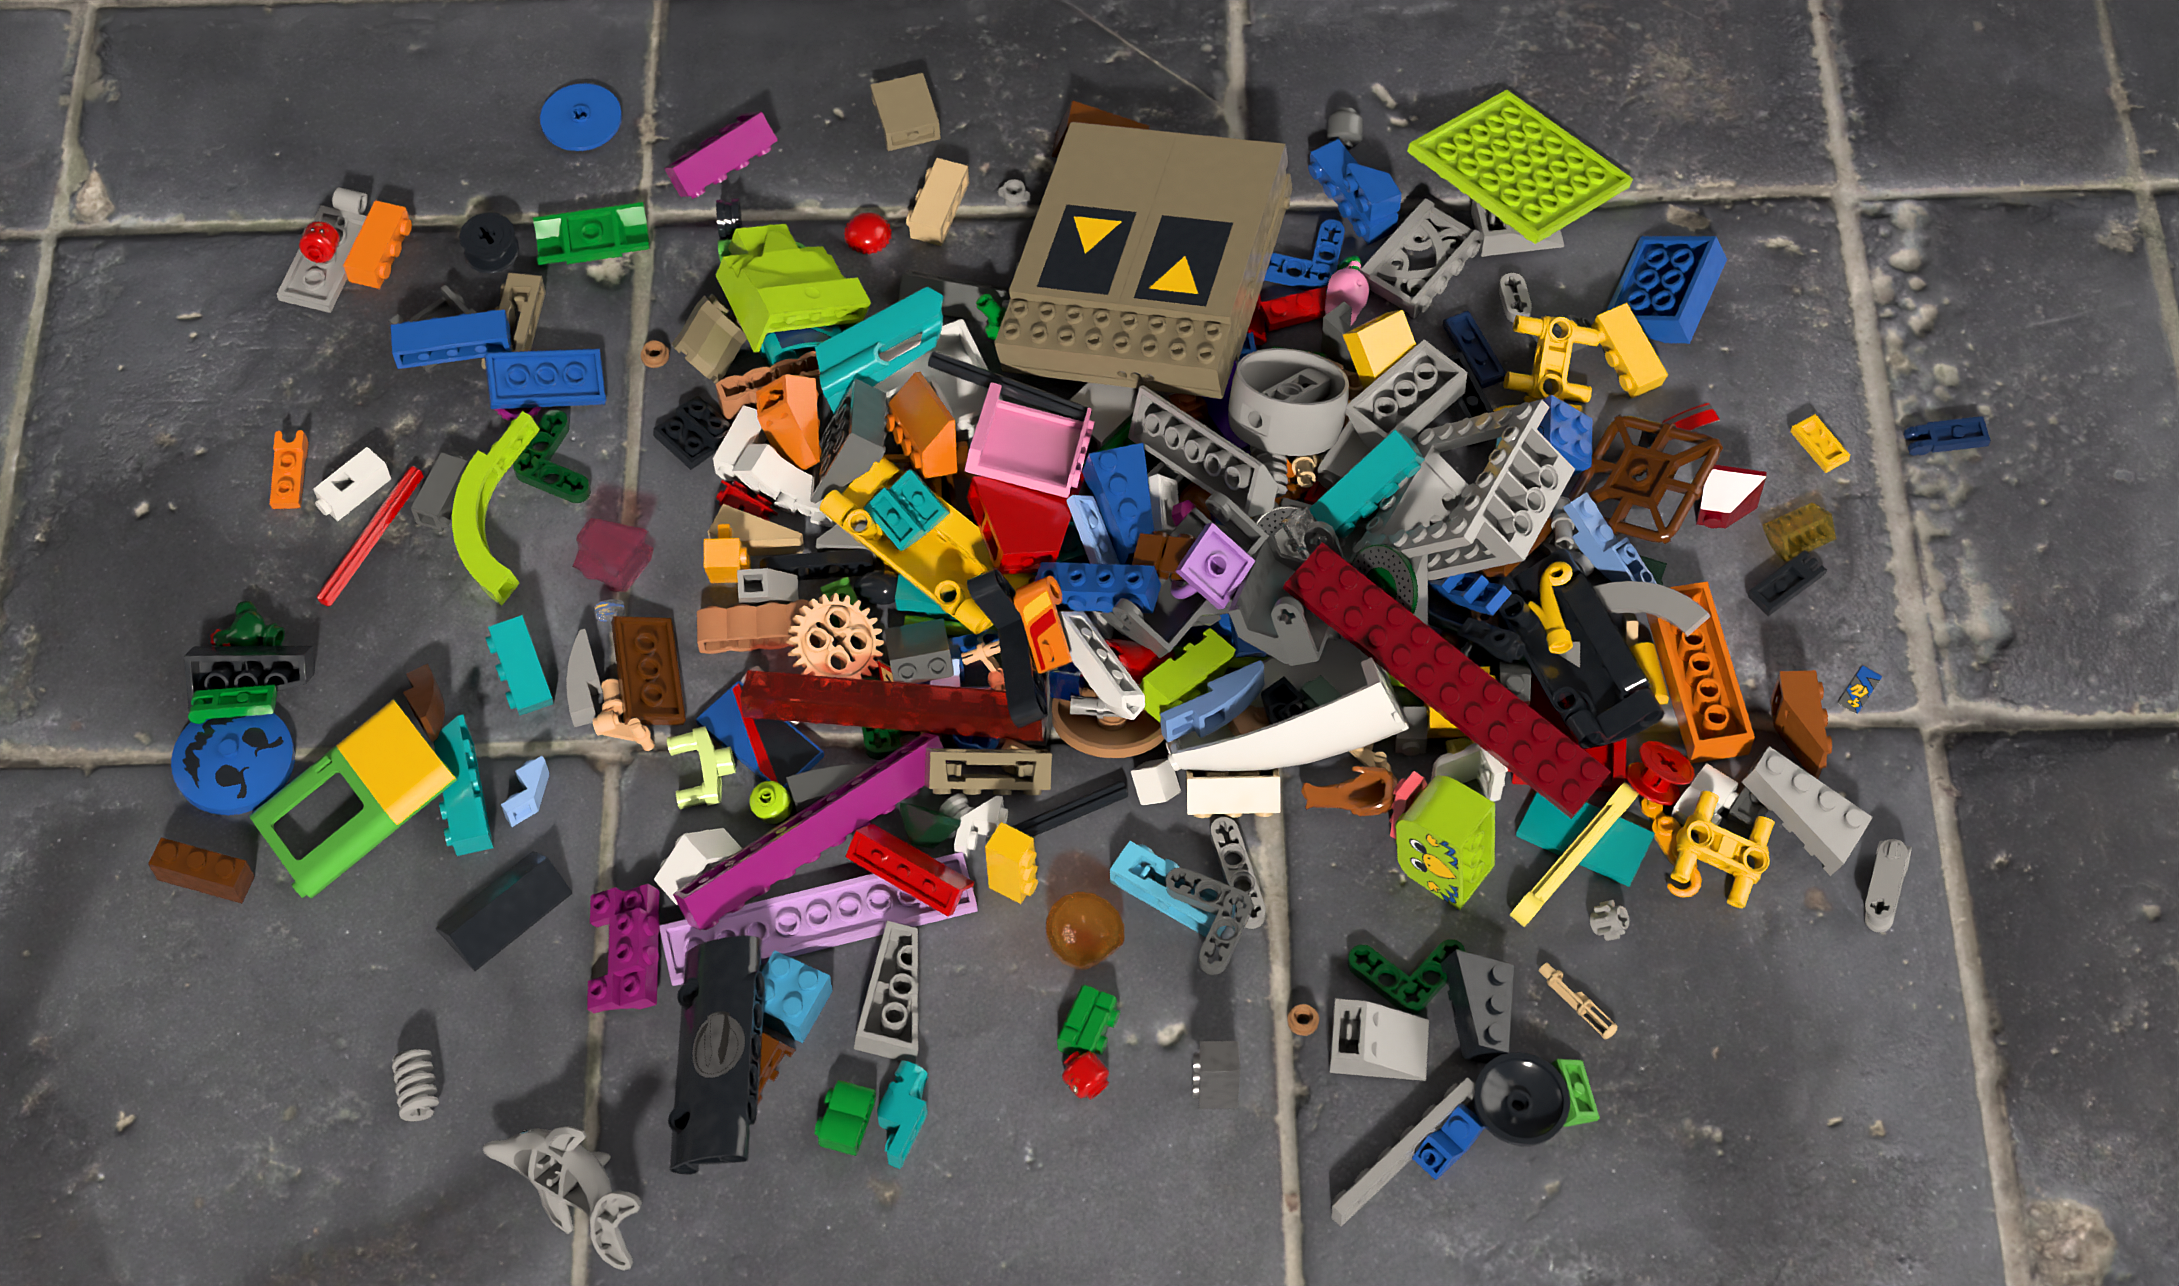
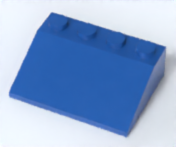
(1670, 284)

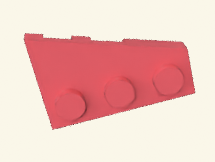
(1405, 794)

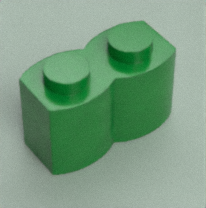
(846, 1117)

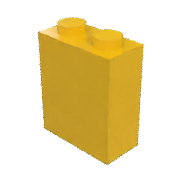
(1379, 345)

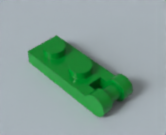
(232, 703)

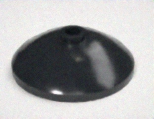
(1531, 1084)

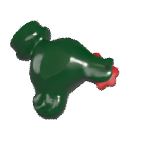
(248, 629)

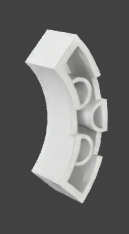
(791, 488)

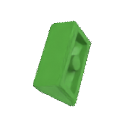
(1581, 1098)

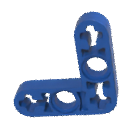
(1316, 267)

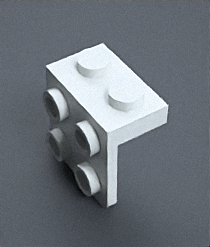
(1472, 764)

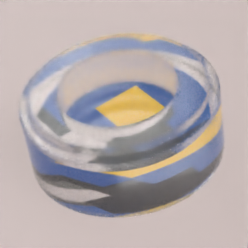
(608, 608)

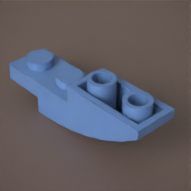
(1598, 543)
(1224, 701)

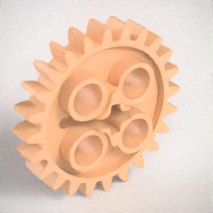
(852, 623)

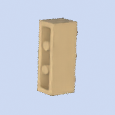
(938, 201)

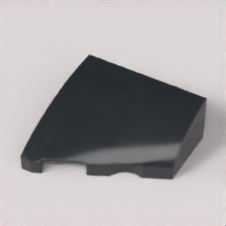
(1282, 701)

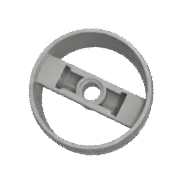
(1288, 401)

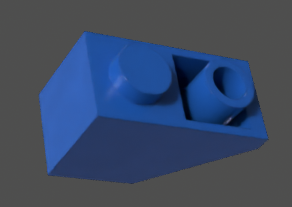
(1373, 190)

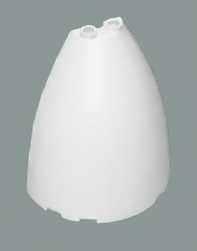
(1357, 719)

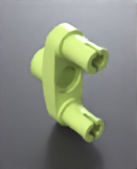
(713, 763)

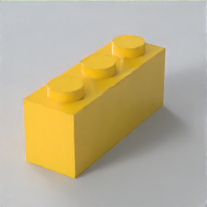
(1629, 351)
(1011, 863)

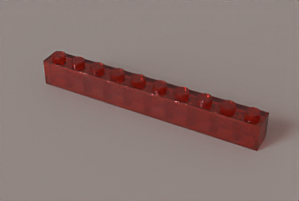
(883, 705)

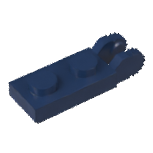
(1948, 435)

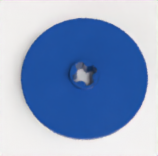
(588, 132)

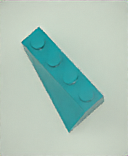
(1368, 483)
(464, 799)

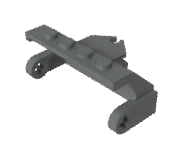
(1270, 615)
(1175, 616)

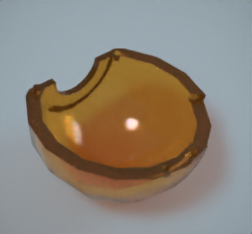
(1083, 930)

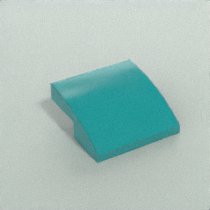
(906, 510)

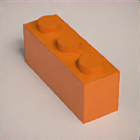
(377, 244)

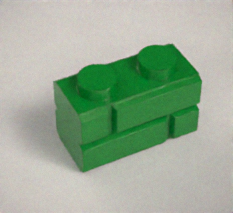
(1088, 1022)

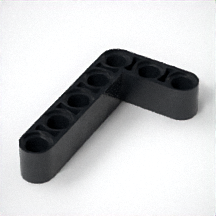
(1022, 682)

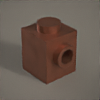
(1192, 405)

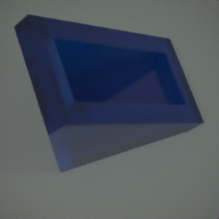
(1066, 681)

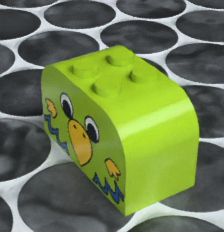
(1447, 839)

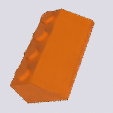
(923, 428)

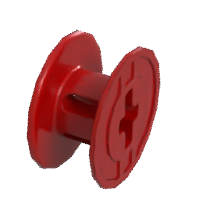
(1672, 771)

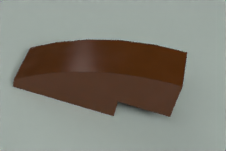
(426, 701)

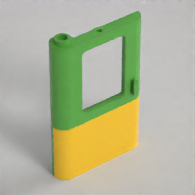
(389, 772)

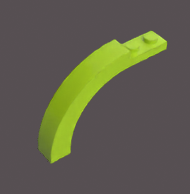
(472, 503)

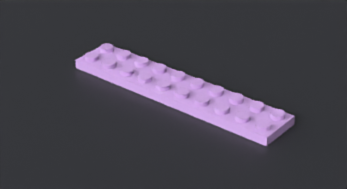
(815, 918)

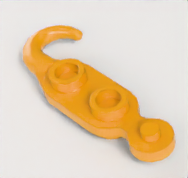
(1665, 832)

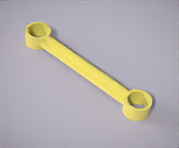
(1574, 854)

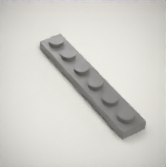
(1393, 1160)

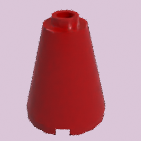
(1136, 658)

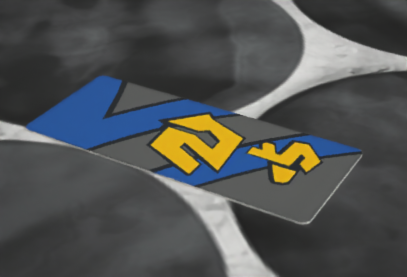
(1859, 689)

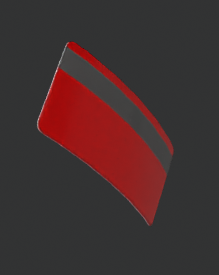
(1694, 417)

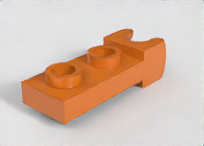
(288, 471)

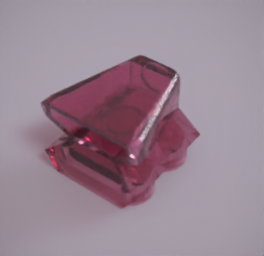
(612, 553)

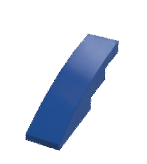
(1471, 591)

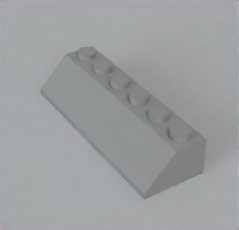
(1201, 454)

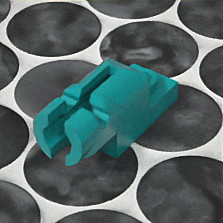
(903, 1111)

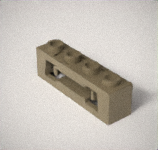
(528, 295)
(1037, 772)

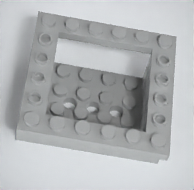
(1482, 522)

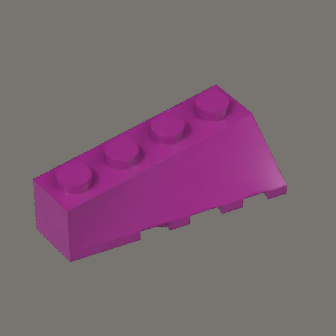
(721, 154)

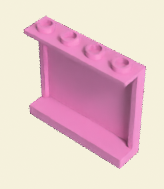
(1028, 446)

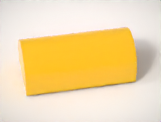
(1648, 660)

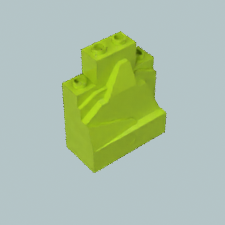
(785, 286)

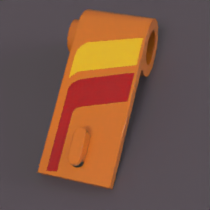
(1042, 624)

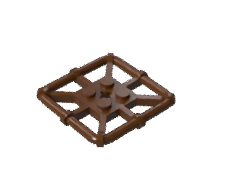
(1659, 470)

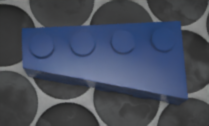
(1122, 495)

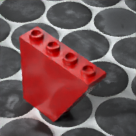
(1019, 523)

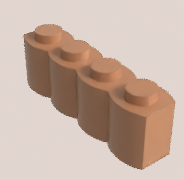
(741, 390)
(747, 627)

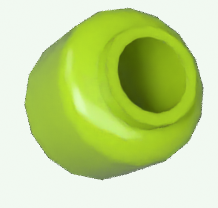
(771, 802)

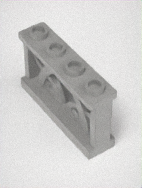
(1403, 238)

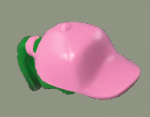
(1347, 286)

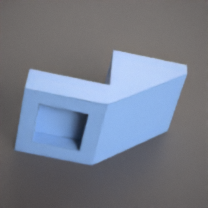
(533, 779)

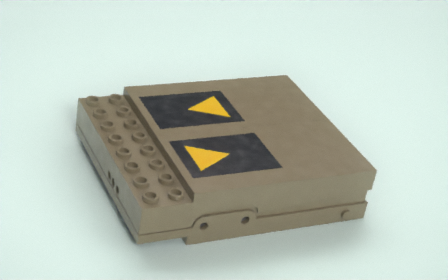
(1145, 259)

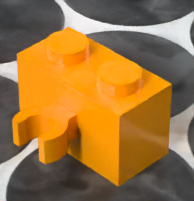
(725, 556)

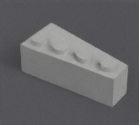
(1808, 808)
(891, 1005)

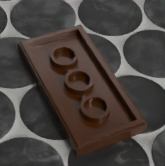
(648, 670)

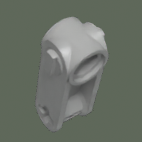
(1886, 884)

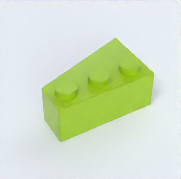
(1187, 676)

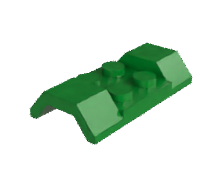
(591, 234)

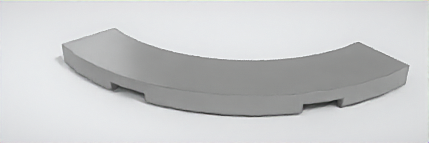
(1655, 600)

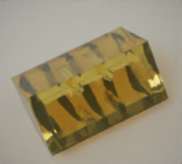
(1800, 531)

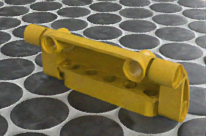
(934, 563)

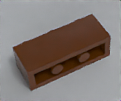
(201, 870)

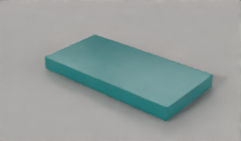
(1613, 856)

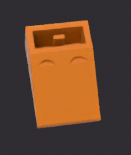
(791, 419)

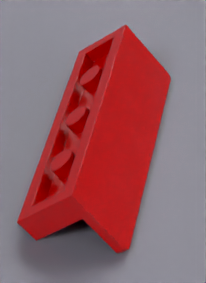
(908, 868)

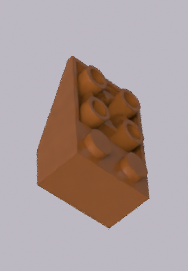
(1800, 718)

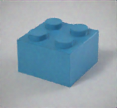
(793, 995)

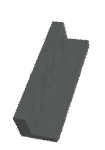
(958, 294)

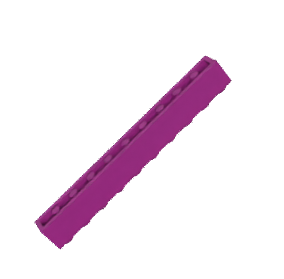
(806, 835)

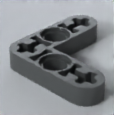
(1221, 907)

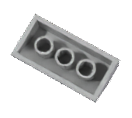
(1407, 395)

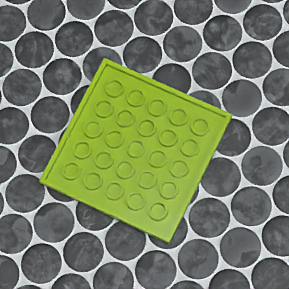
(1520, 166)

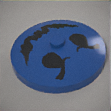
(233, 762)

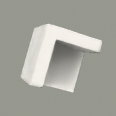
(1155, 781)

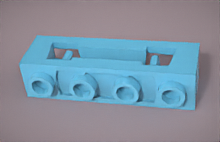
(1132, 875)

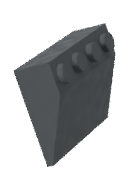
(850, 440)

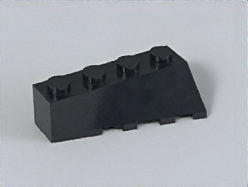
(247, 667)

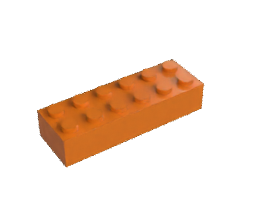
(1703, 683)

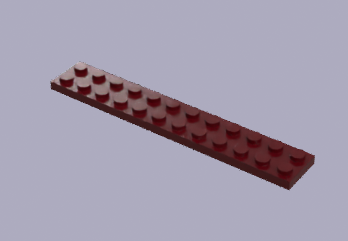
(1447, 680)

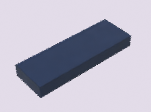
(1475, 348)

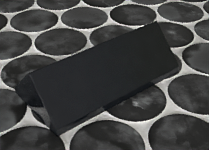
(504, 910)

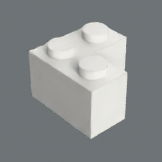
(694, 856)

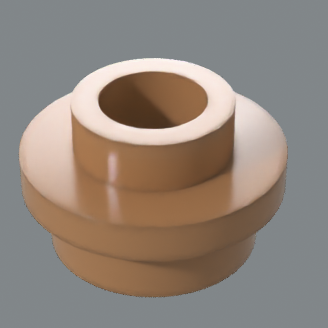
(654, 348)
(1303, 1011)

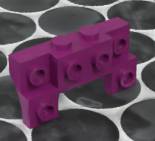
(632, 949)

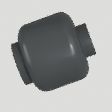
(1345, 126)

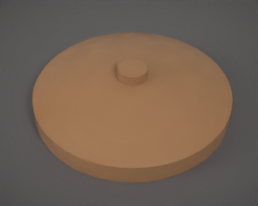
(1107, 736)

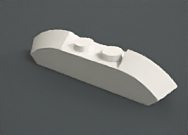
(1101, 666)

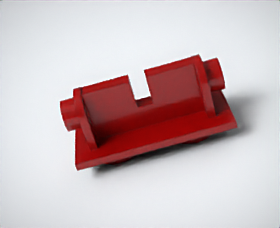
(736, 497)

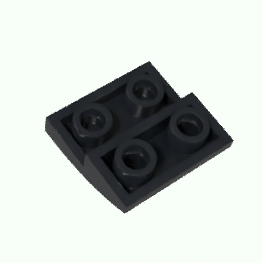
(693, 432)

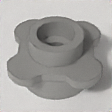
(1013, 187)

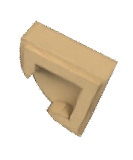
(1630, 628)

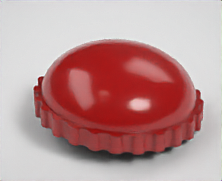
(867, 233)

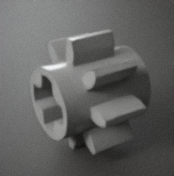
(1609, 920)

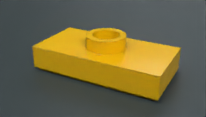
(1820, 443)

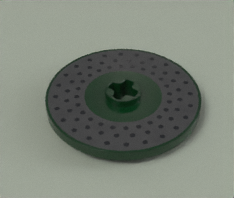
(1391, 570)

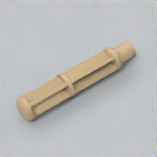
(1577, 1001)

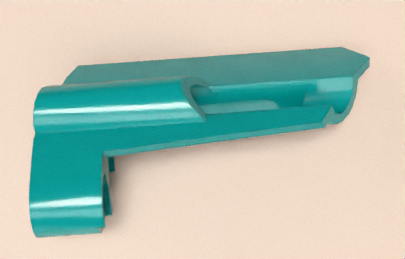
(857, 349)

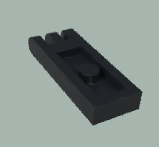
(1786, 583)

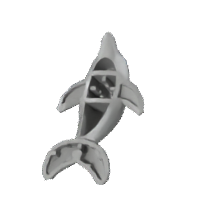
(574, 1177)

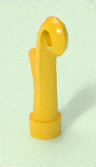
(1557, 636)

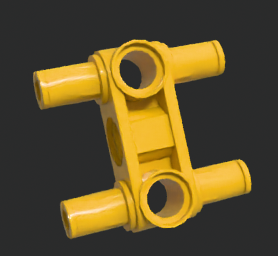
(1552, 358)
(1722, 849)

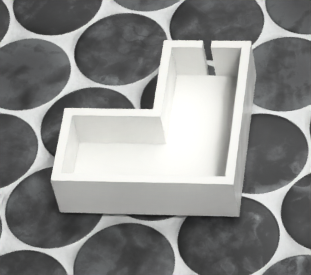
(959, 396)

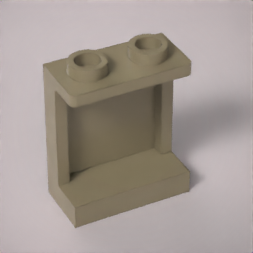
(905, 111)

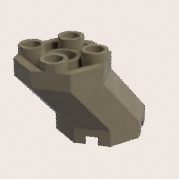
(710, 338)

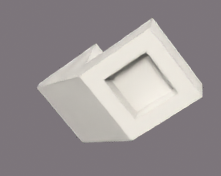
(980, 821)

